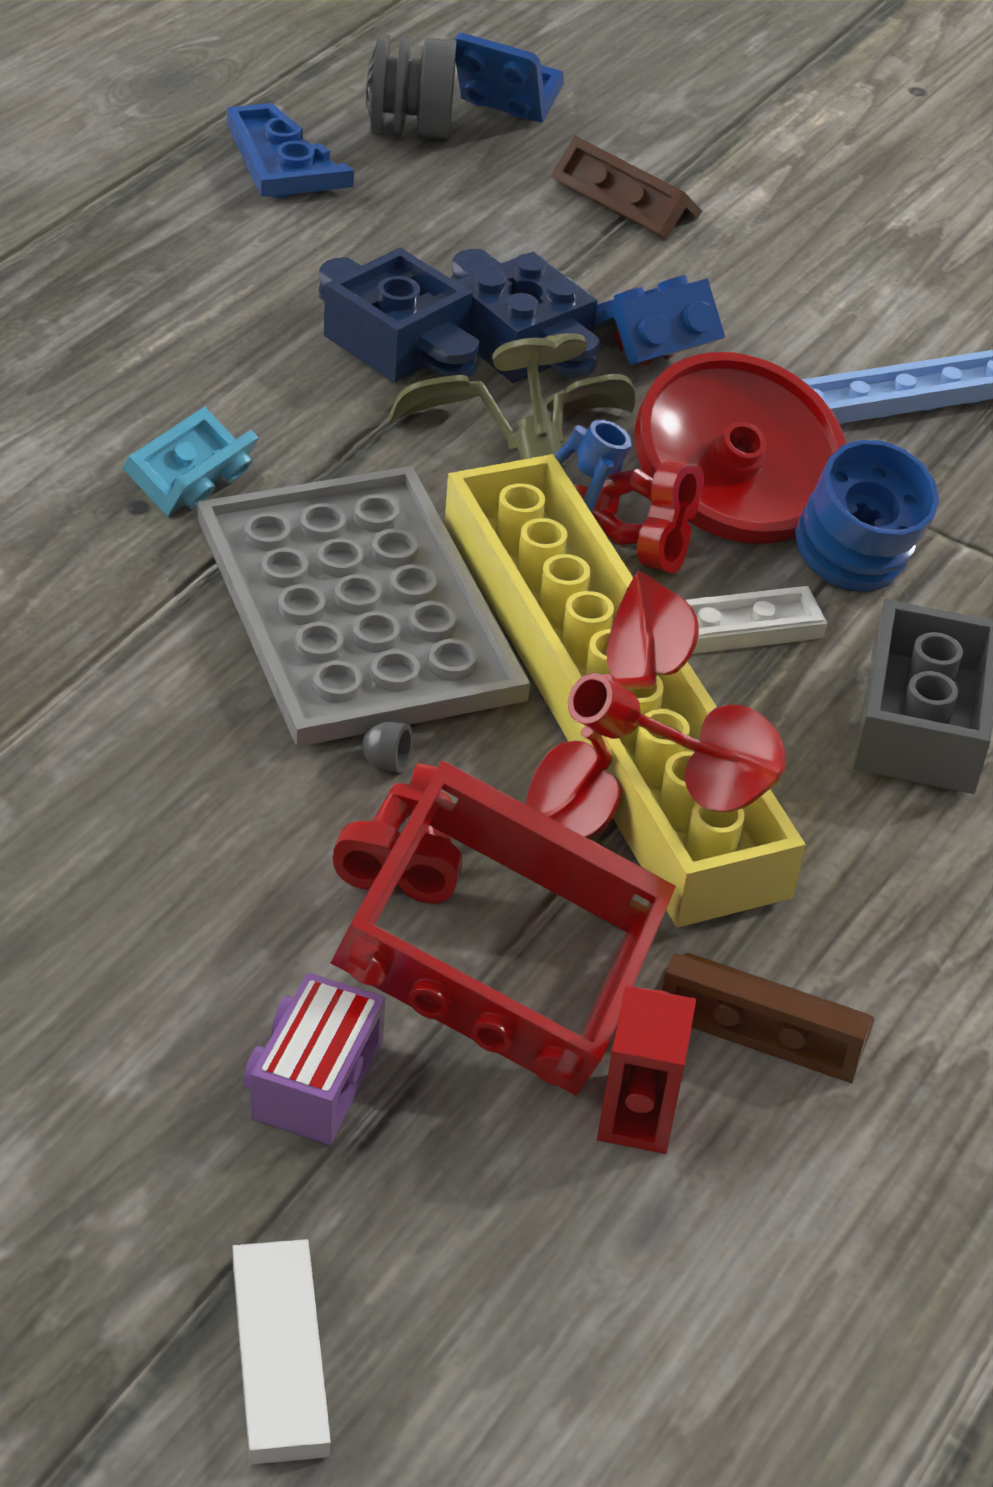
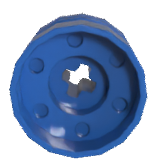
(866, 515)

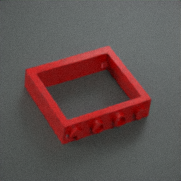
(544, 854)

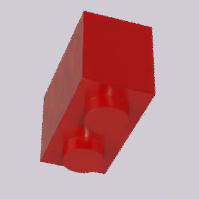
(646, 1069)

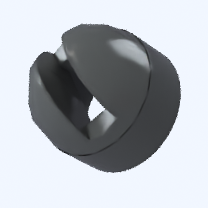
(389, 746)

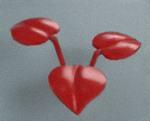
(651, 635)

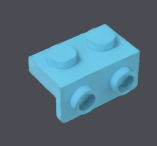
(189, 461)

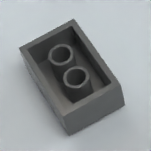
(928, 697)

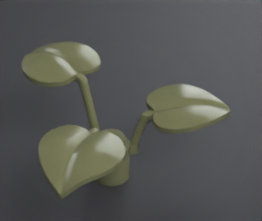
(536, 432)

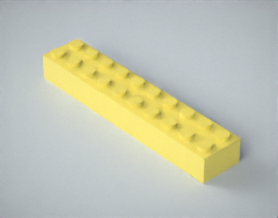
(557, 597)

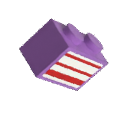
(315, 1057)

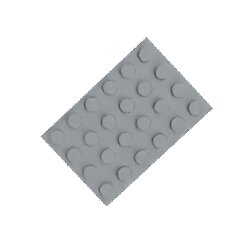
(359, 605)

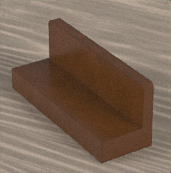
(623, 188)
(771, 1016)

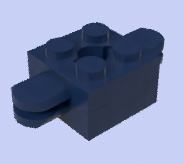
(525, 301)
(399, 315)

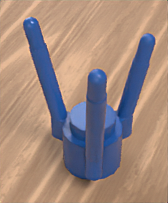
(599, 454)

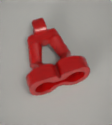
(665, 533)
(366, 845)

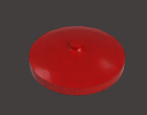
(751, 433)

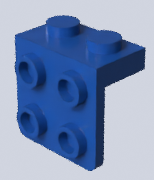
(505, 78)
(663, 318)

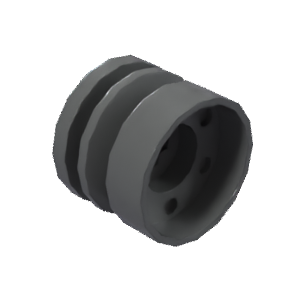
(412, 86)

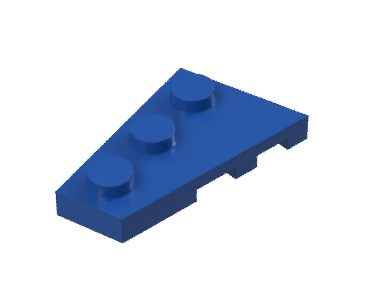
(279, 155)

